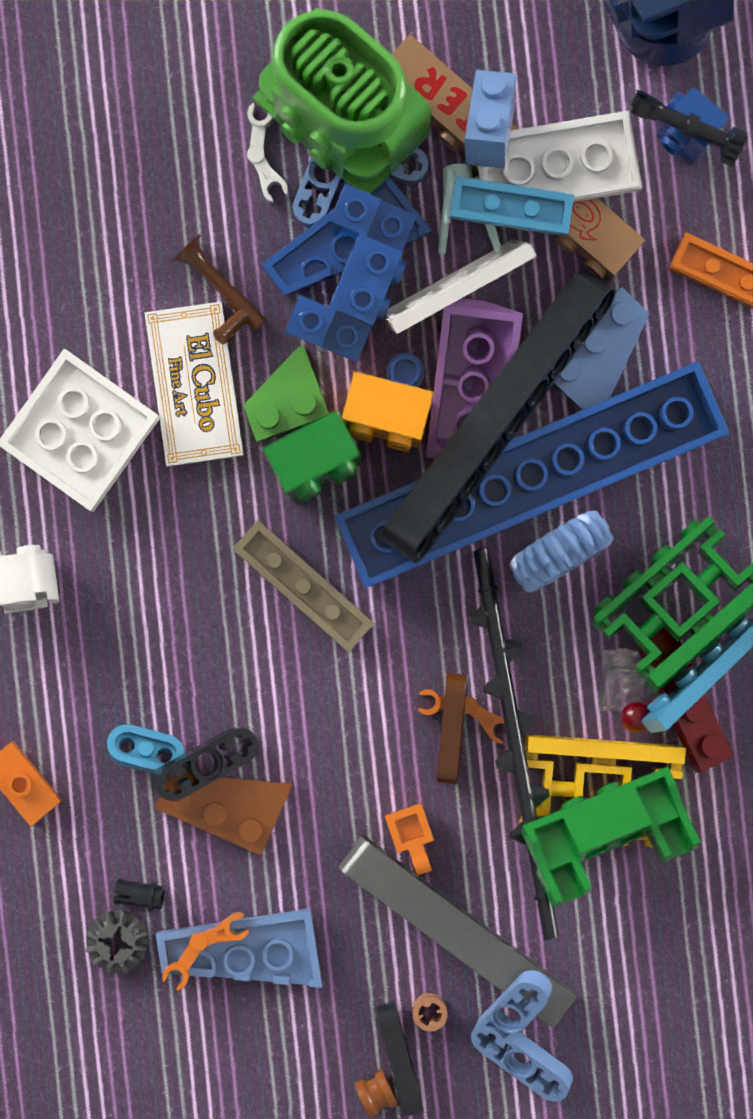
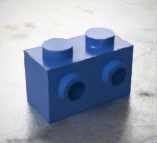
(700, 105)

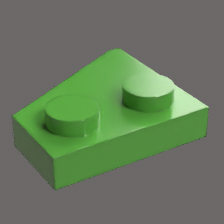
(286, 399)

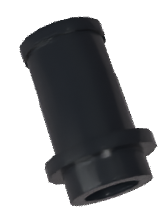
(139, 894)

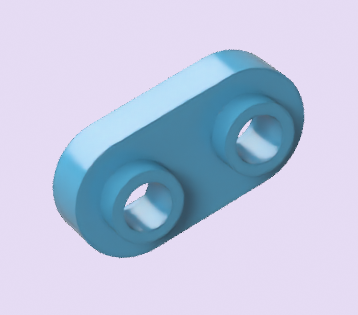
(147, 747)

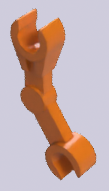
(484, 717)
(199, 941)

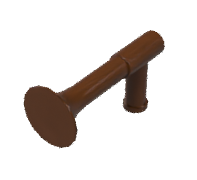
(244, 310)

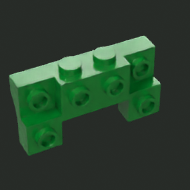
(605, 822)

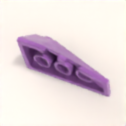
(472, 351)

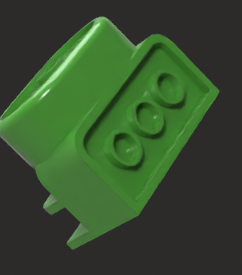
(343, 98)

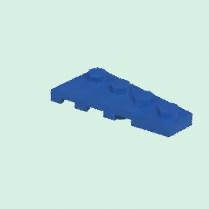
(325, 247)

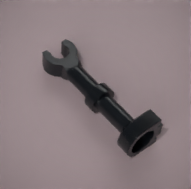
(730, 142)

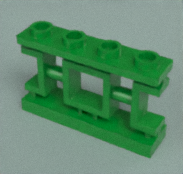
(701, 625)

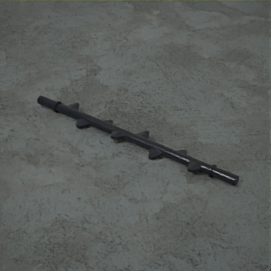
(515, 722)

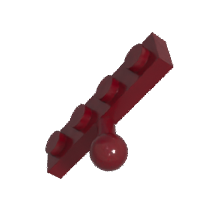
(696, 728)

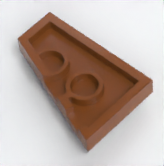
(231, 808)

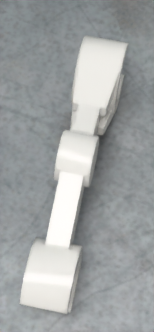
(257, 157)

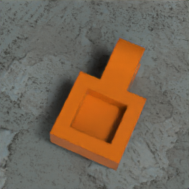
(409, 832)

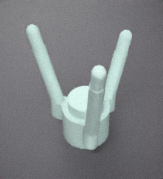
(449, 175)

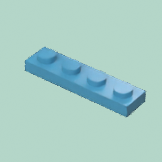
(696, 682)

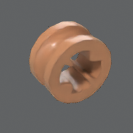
(426, 1000)

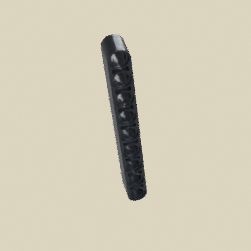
(497, 417)

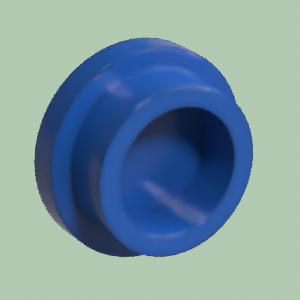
(405, 369)

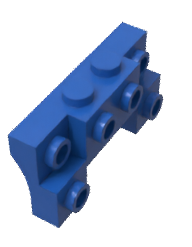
(365, 278)

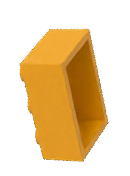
(386, 412)

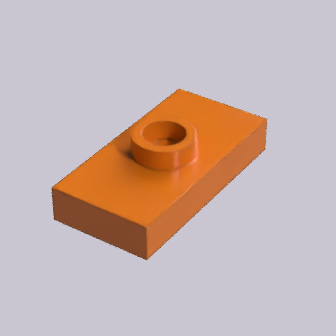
(25, 785)

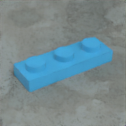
(511, 206)

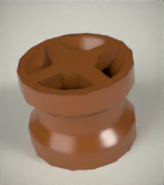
(376, 1093)

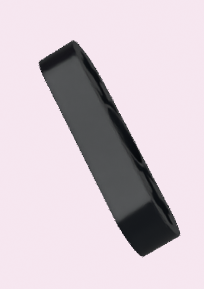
(234, 760)
(400, 1059)

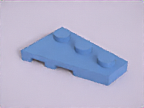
(602, 357)

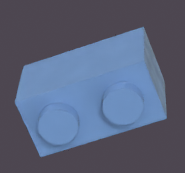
(490, 119)

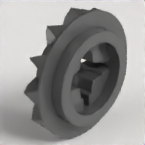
(132, 933)

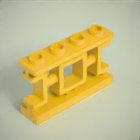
(603, 760)

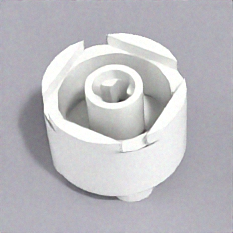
(27, 580)

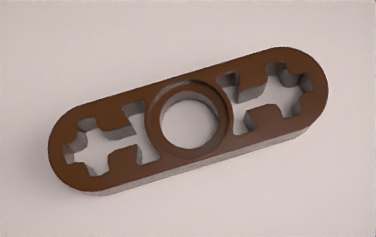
(452, 728)

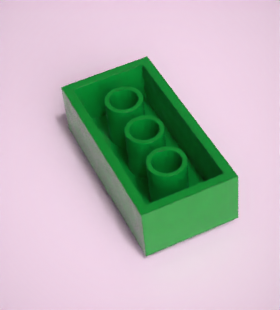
(314, 457)

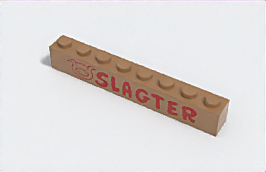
(594, 228)

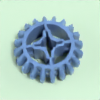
(561, 551)

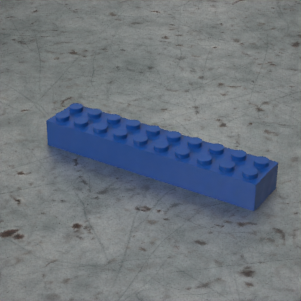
(553, 467)

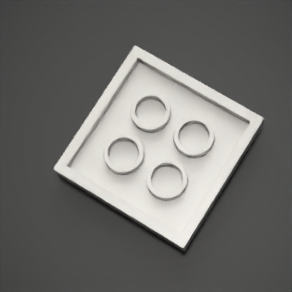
(78, 430)

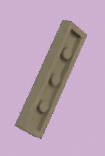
(303, 586)

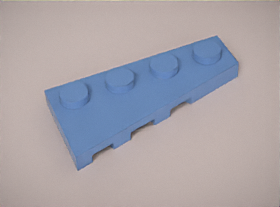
(276, 950)

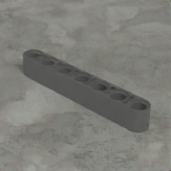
(448, 924)

